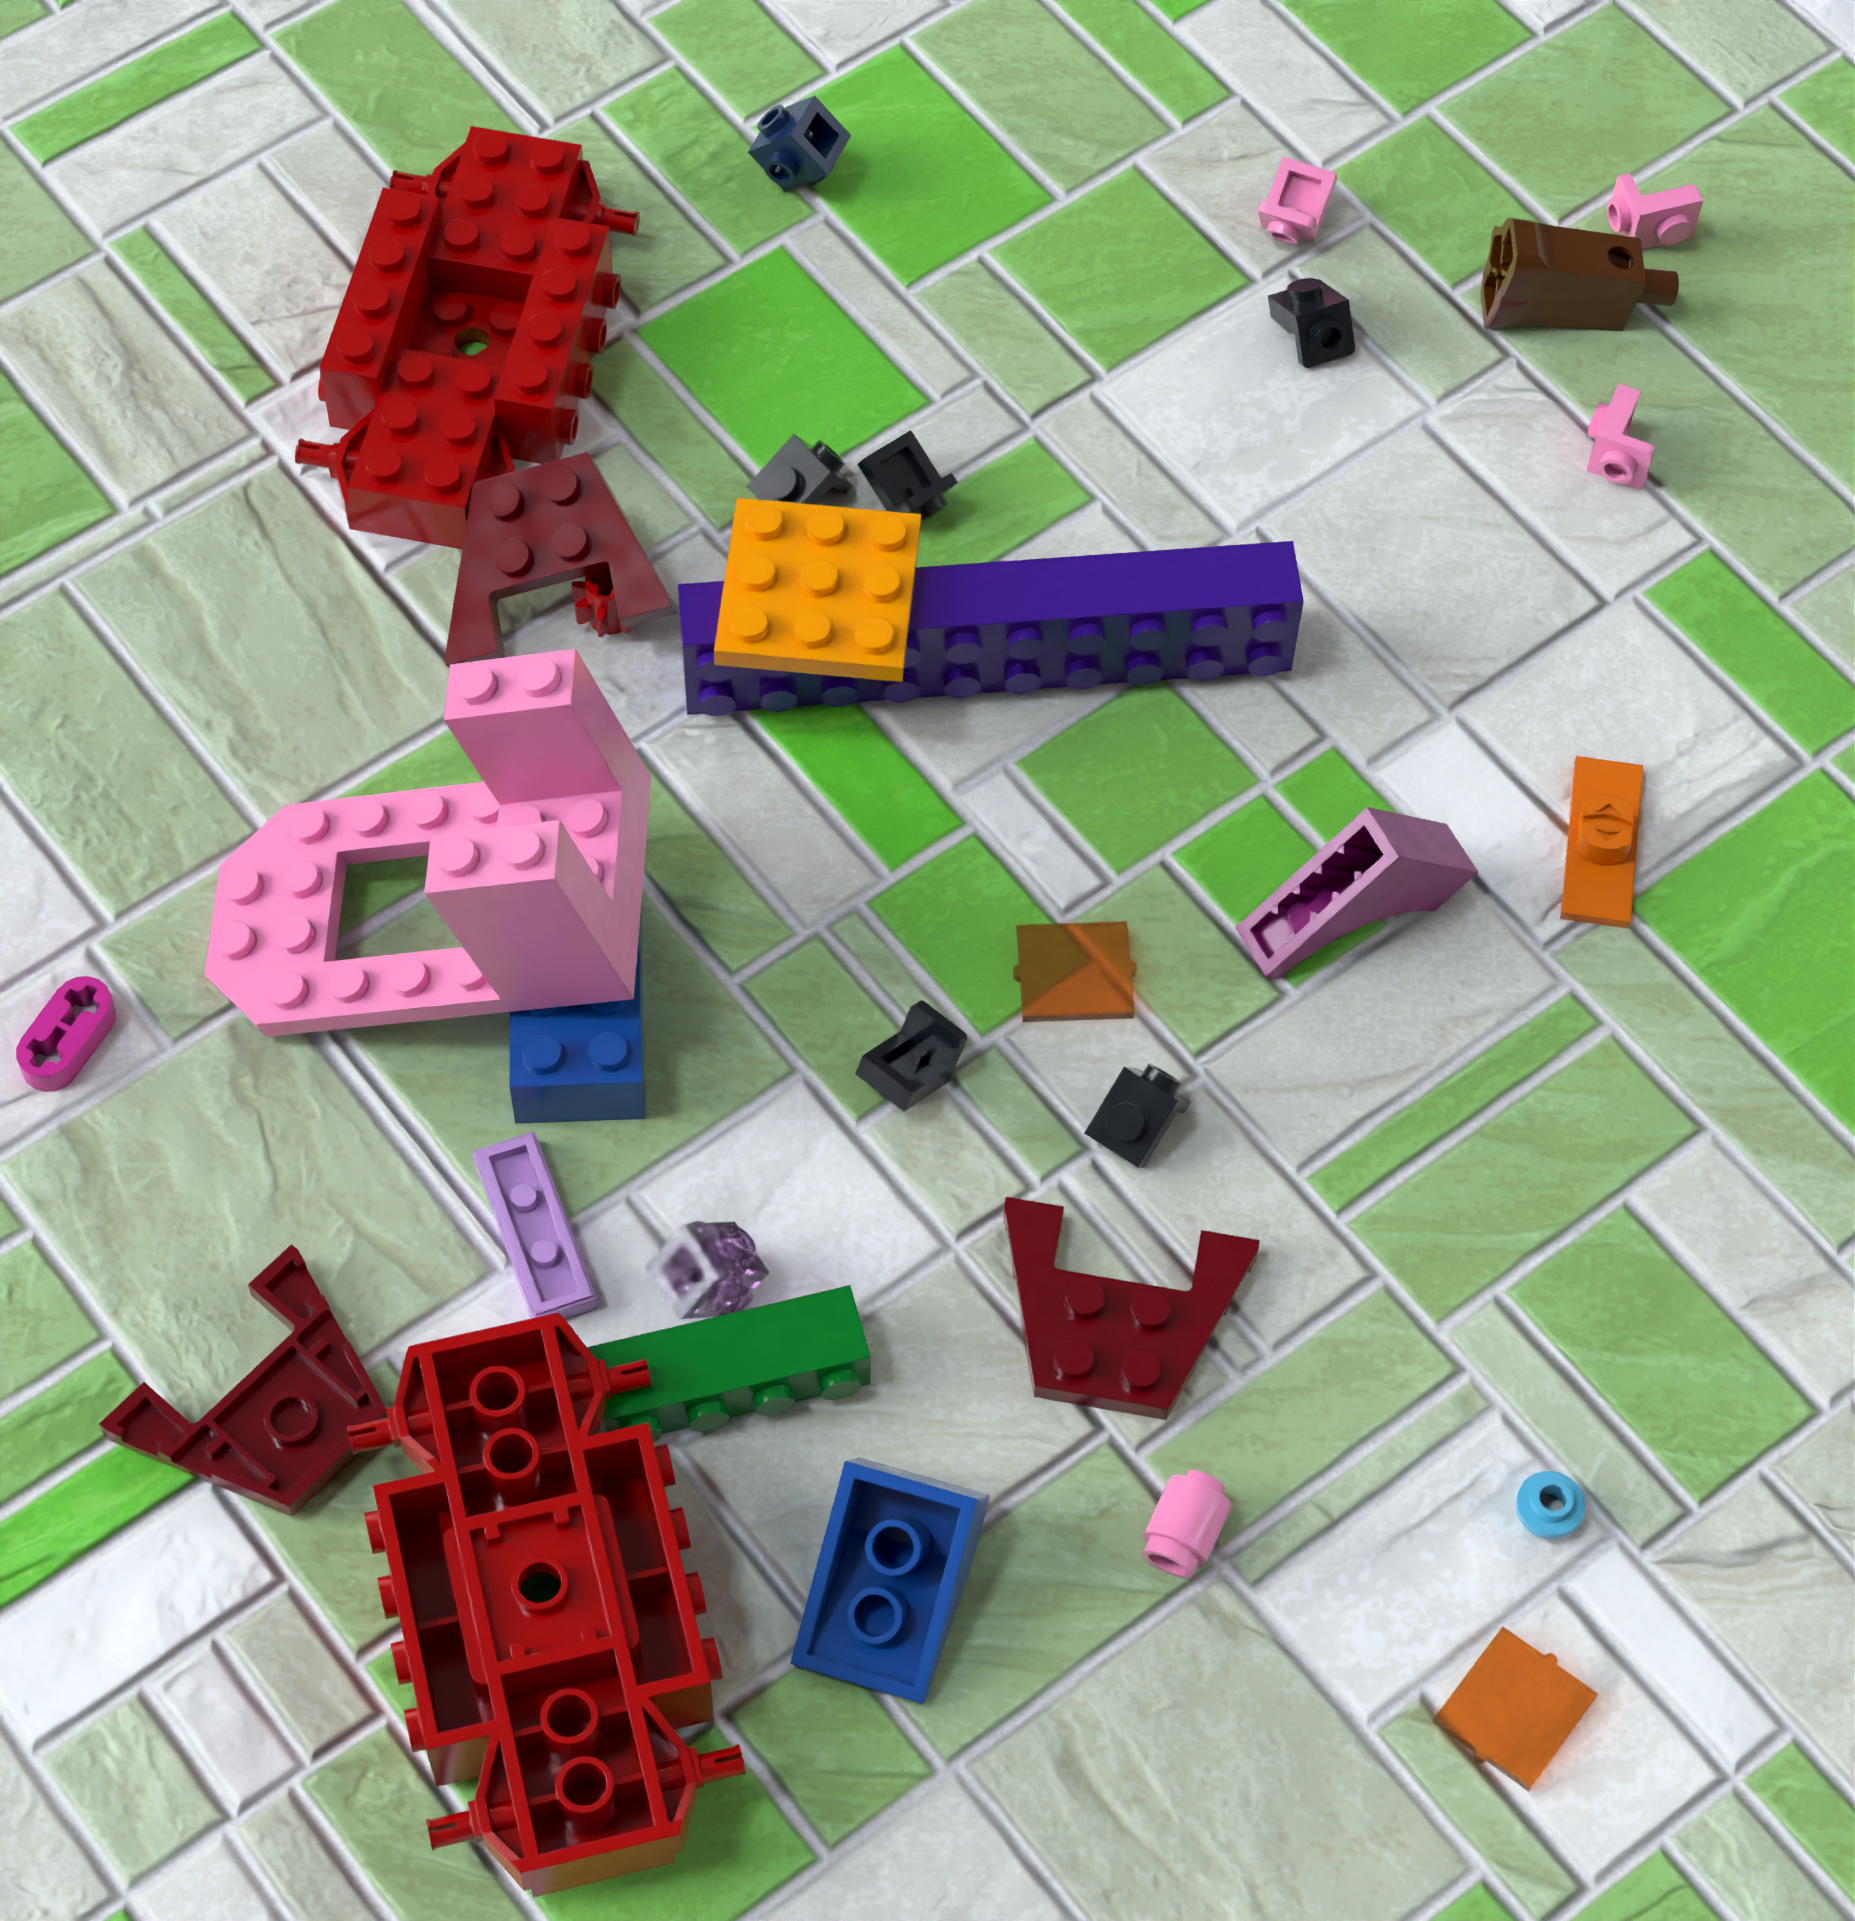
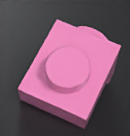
(1297, 201)
(1656, 217)
(1614, 453)

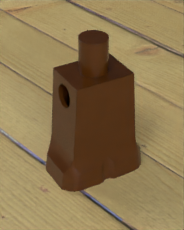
(1567, 278)

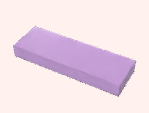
(534, 1228)

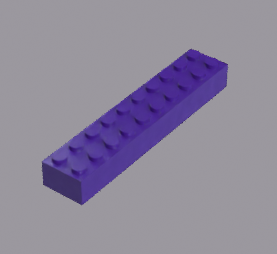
(1041, 628)

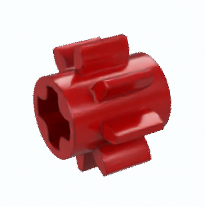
(597, 604)

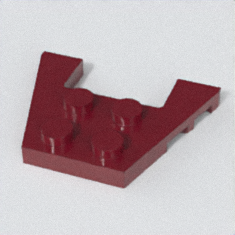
(541, 532)
(1110, 1337)
(284, 1422)

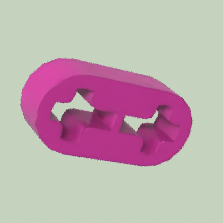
(72, 1037)

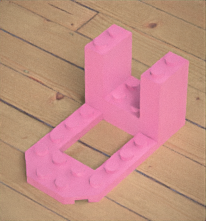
(523, 868)

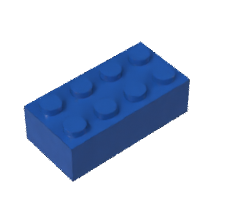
(579, 1060)

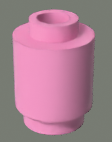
(1186, 1523)

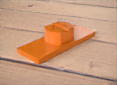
(1601, 842)

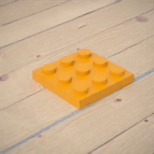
(818, 590)

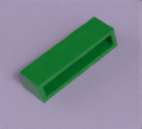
(741, 1364)

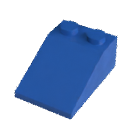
(889, 1578)

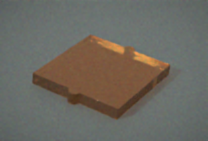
(1074, 971)
(1515, 1708)

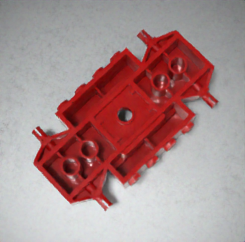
(485, 251)
(563, 1698)

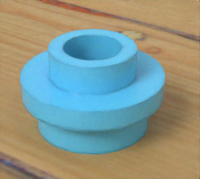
(1546, 1522)

